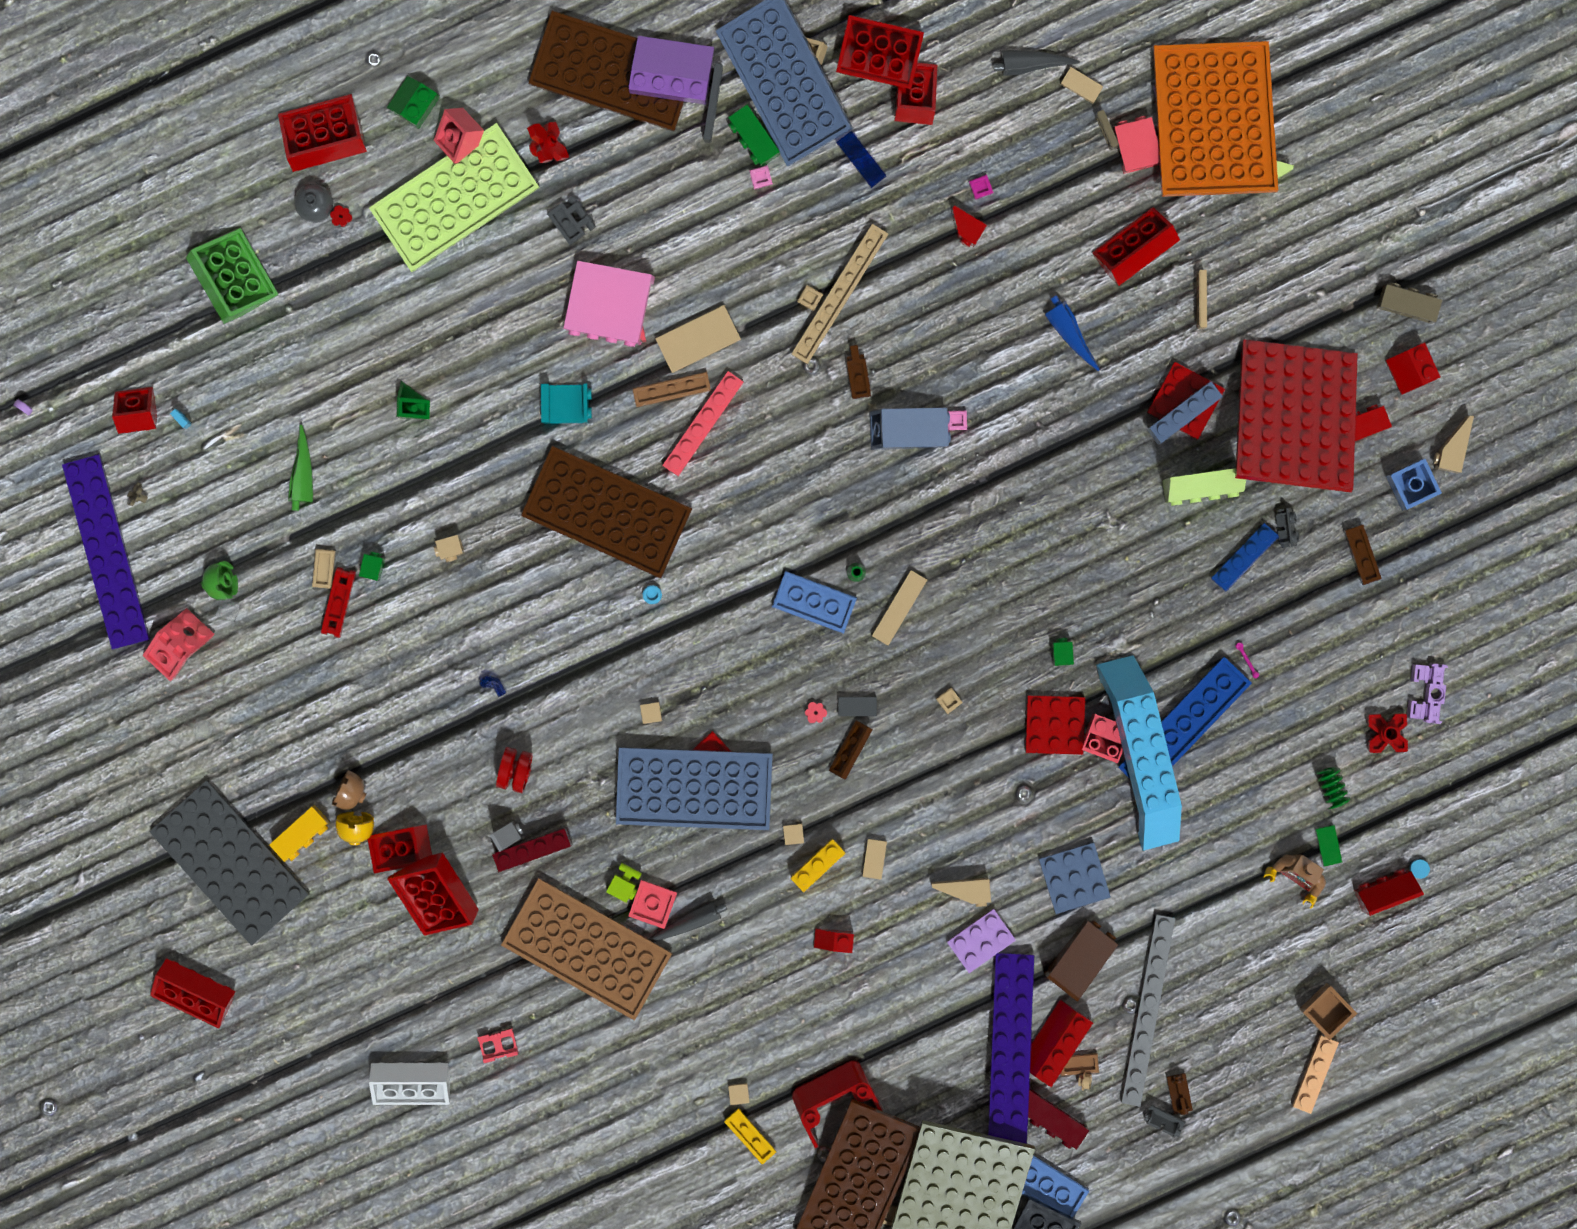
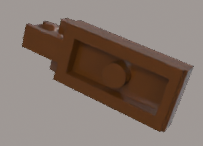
(858, 374)

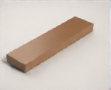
(671, 389)

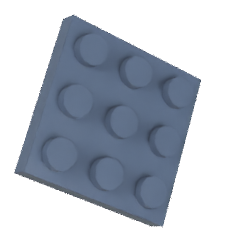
(1074, 878)

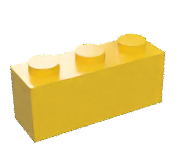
(300, 834)
(817, 865)

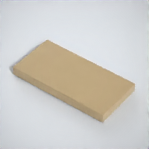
(698, 339)

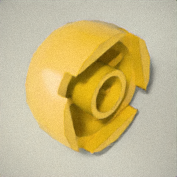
(354, 828)

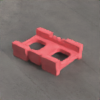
(499, 1051)

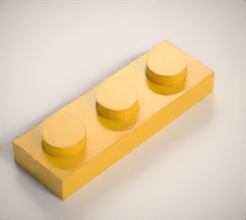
(750, 1136)

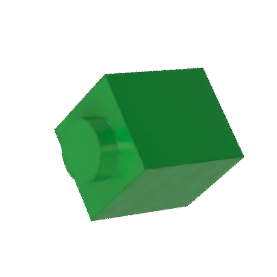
(372, 566)
(1062, 652)

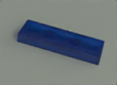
(861, 159)

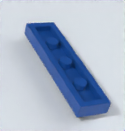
(1245, 557)

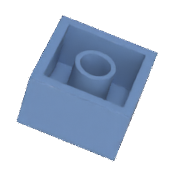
(1413, 484)

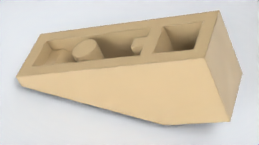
(1453, 451)
(970, 890)

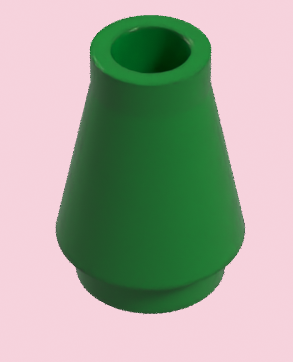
(851, 576)

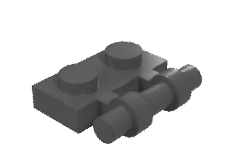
(566, 223)

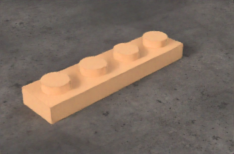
(1315, 1074)

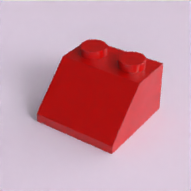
(1412, 368)
(134, 410)

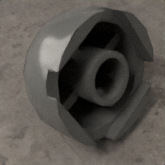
(313, 203)

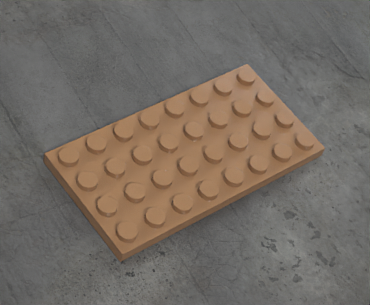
(586, 949)

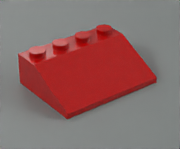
(880, 52)
(321, 133)
(434, 895)

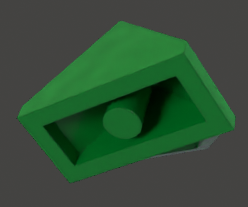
(411, 404)

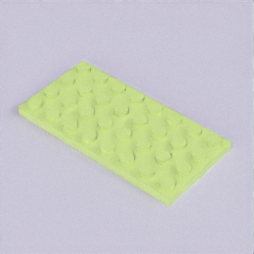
(453, 199)

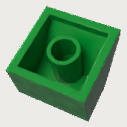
(413, 102)

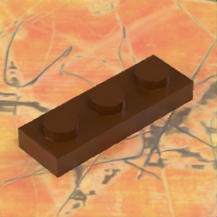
(1362, 554)
(850, 750)

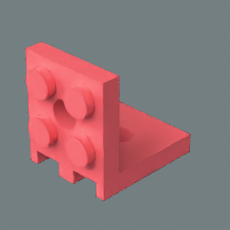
(173, 647)

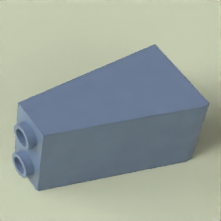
(909, 428)

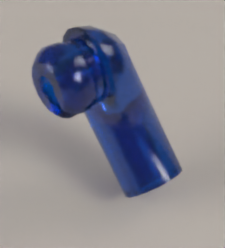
(493, 682)

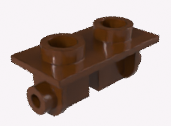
(1179, 1094)

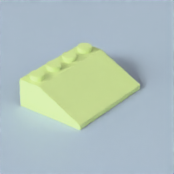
(1202, 485)

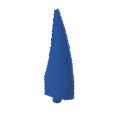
(1066, 325)

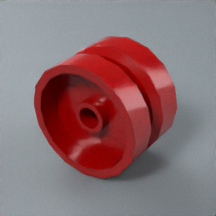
(515, 770)

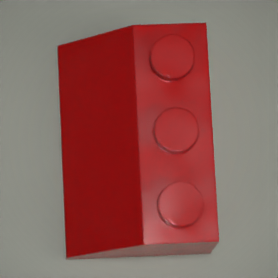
(1388, 892)

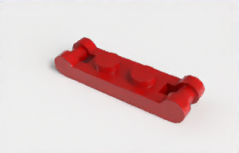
(338, 602)

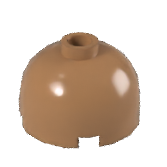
(349, 792)

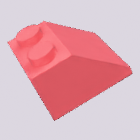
(458, 134)

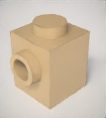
(449, 548)

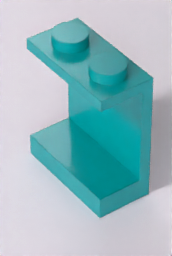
(565, 404)

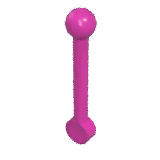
(1239, 646)

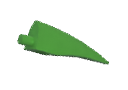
(301, 479)

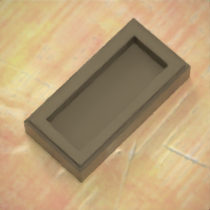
(1106, 129)

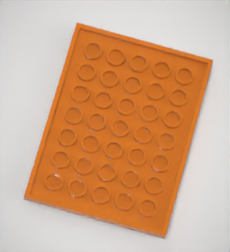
(1215, 119)

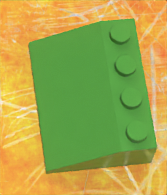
(231, 275)

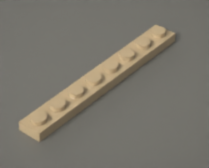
(839, 294)

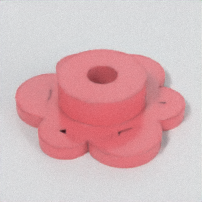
(812, 718)

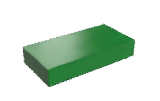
(1328, 845)

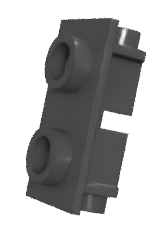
(1287, 520)
(1156, 1117)

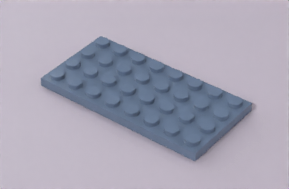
(784, 79)
(694, 788)

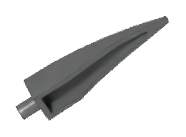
(1021, 62)
(691, 921)

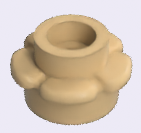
(1085, 1081)

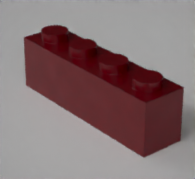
(532, 849)
(1056, 1121)

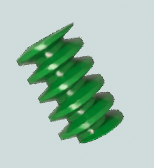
(1333, 787)

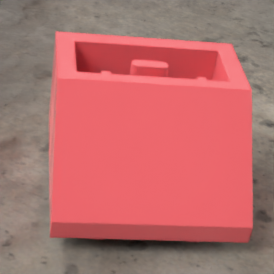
(1103, 738)

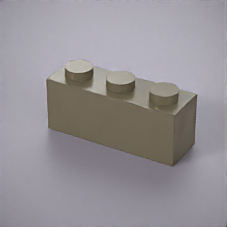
(1409, 303)

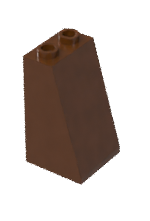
(1081, 959)

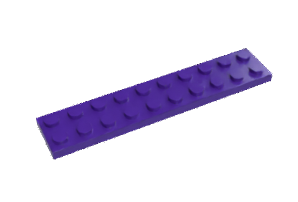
(106, 552)
(1011, 1046)

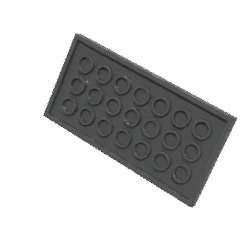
(229, 862)

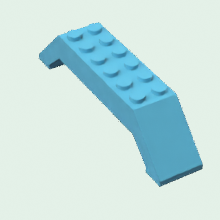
(1144, 751)

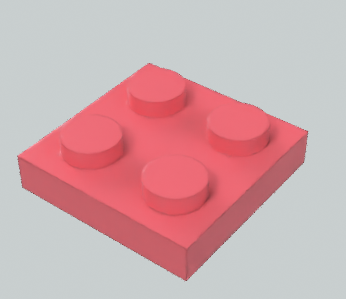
(652, 904)

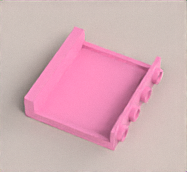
(608, 303)

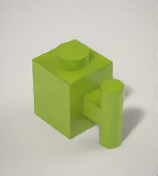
(621, 886)

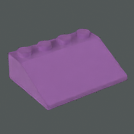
(671, 70)

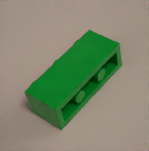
(753, 136)

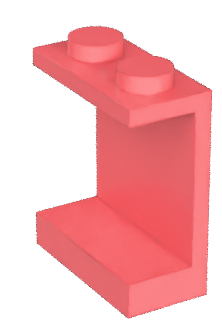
(1137, 144)

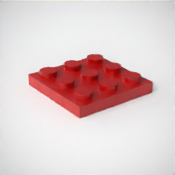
(1175, 389)
(1055, 724)

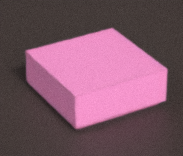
(760, 177)
(958, 420)

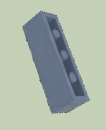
(1184, 413)

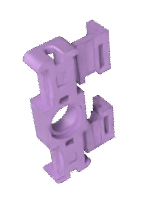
(1435, 676)

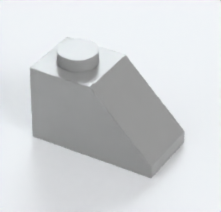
(507, 835)

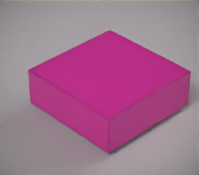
(981, 187)

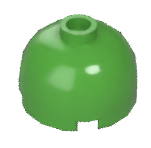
(219, 581)

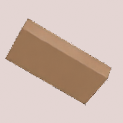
(1081, 1063)

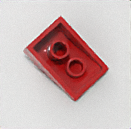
(920, 102)
(399, 848)

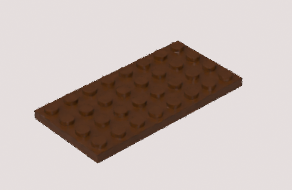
(596, 68)
(606, 512)
(861, 1171)

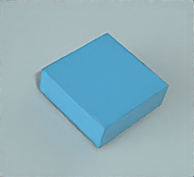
(181, 418)

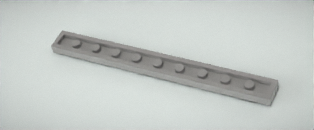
(1148, 1010)

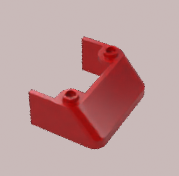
(828, 1087)

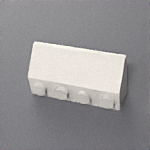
(410, 1083)

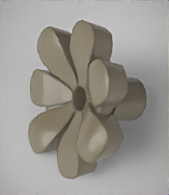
(136, 495)

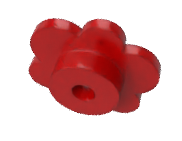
(340, 211)

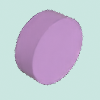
(23, 407)

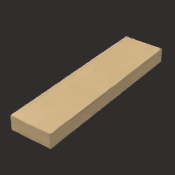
(899, 607)

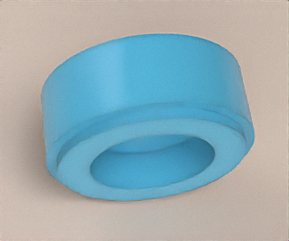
(652, 594)
(1419, 868)

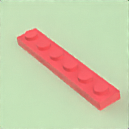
(703, 423)

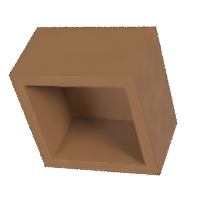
(1328, 1011)

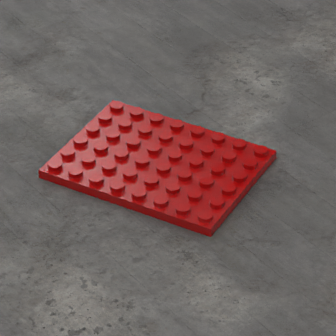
(1297, 416)

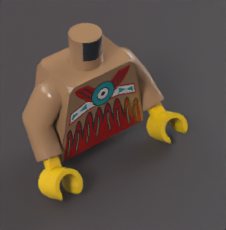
(1302, 872)

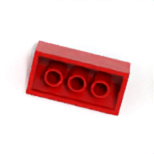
(1136, 246)
(192, 993)
(1057, 1042)

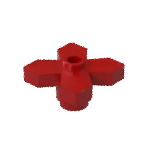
(545, 142)
(1380, 726)

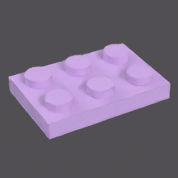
(981, 940)

